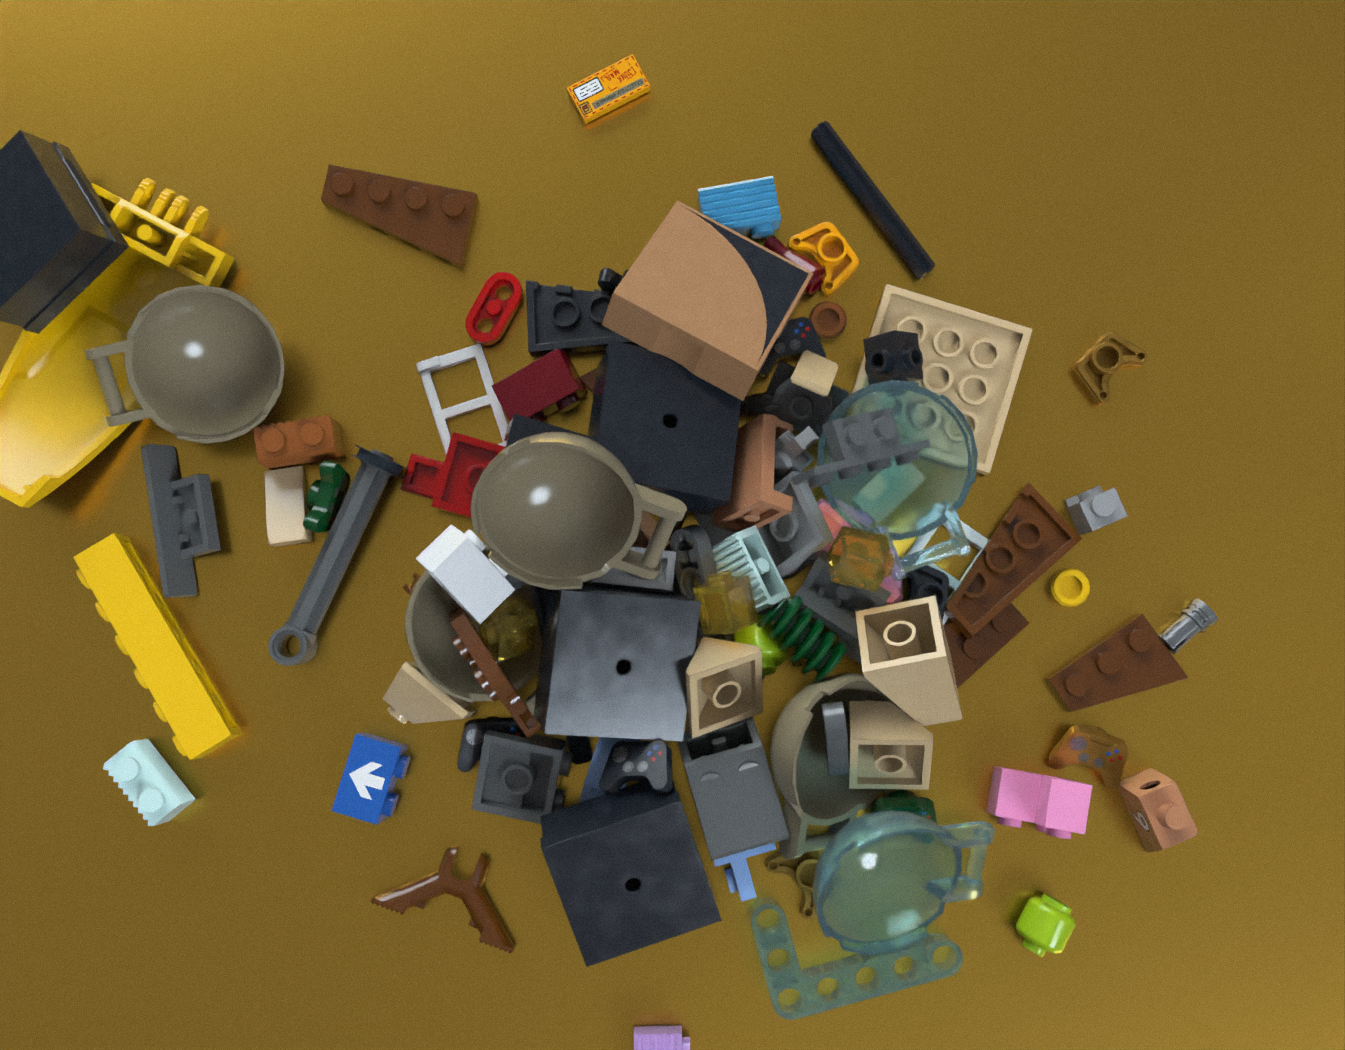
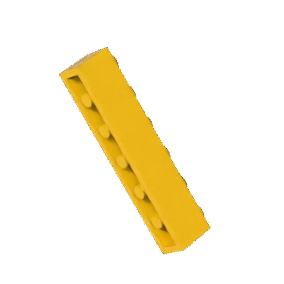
(156, 646)

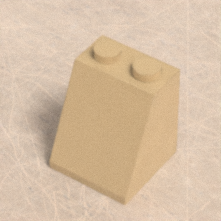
(910, 659)

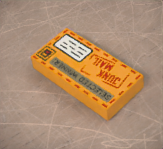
(608, 89)

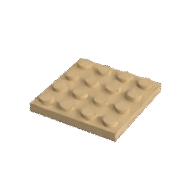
(965, 358)

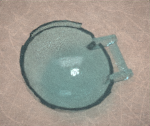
(913, 496)
(893, 876)

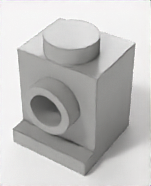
(1095, 509)

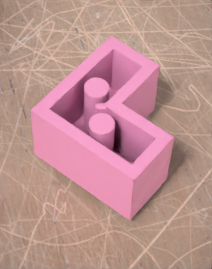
(1049, 801)

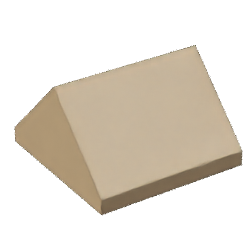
(723, 685)

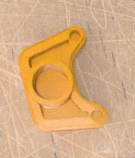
(828, 249)

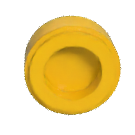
(1068, 587)

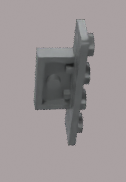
(858, 443)
(180, 518)

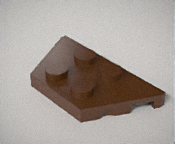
(490, 673)

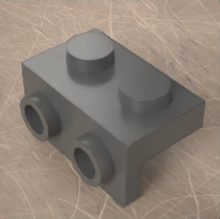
(837, 602)

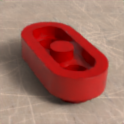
(492, 309)

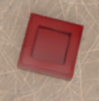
(421, 476)

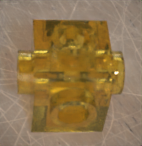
(510, 628)

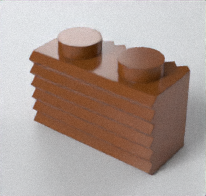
(299, 442)

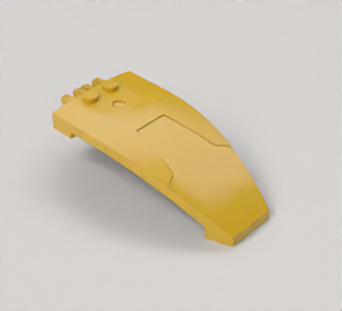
(49, 389)

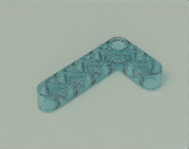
(842, 970)

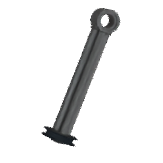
(334, 558)

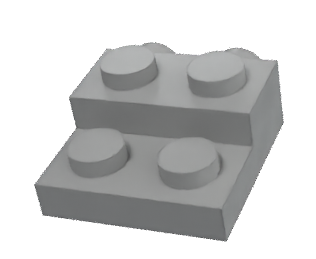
(799, 534)

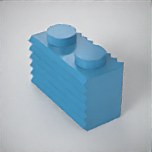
(743, 206)

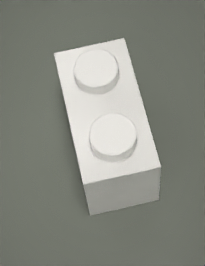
(466, 573)

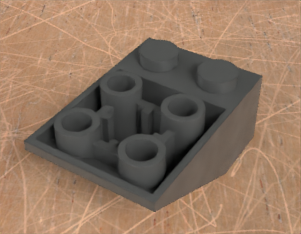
(733, 789)

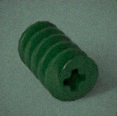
(804, 637)

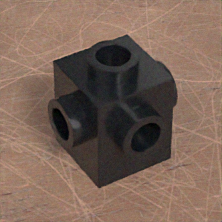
(893, 357)

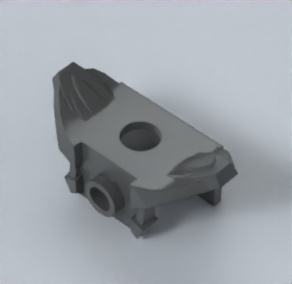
(794, 403)

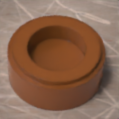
(828, 320)

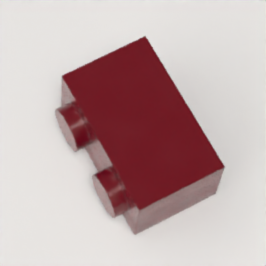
(541, 388)

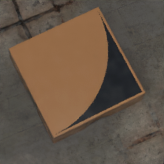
(707, 299)

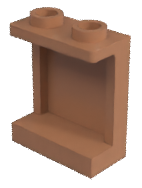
(752, 490)

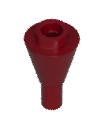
(816, 280)

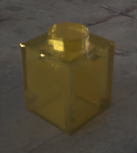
(860, 558)
(726, 603)

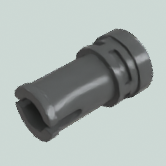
(1193, 620)

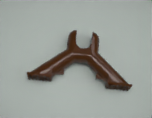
(448, 882)

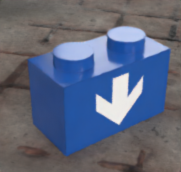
(371, 778)

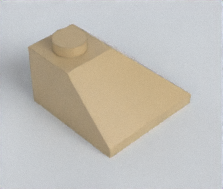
(420, 701)
(887, 748)

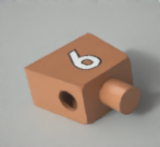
(1157, 812)

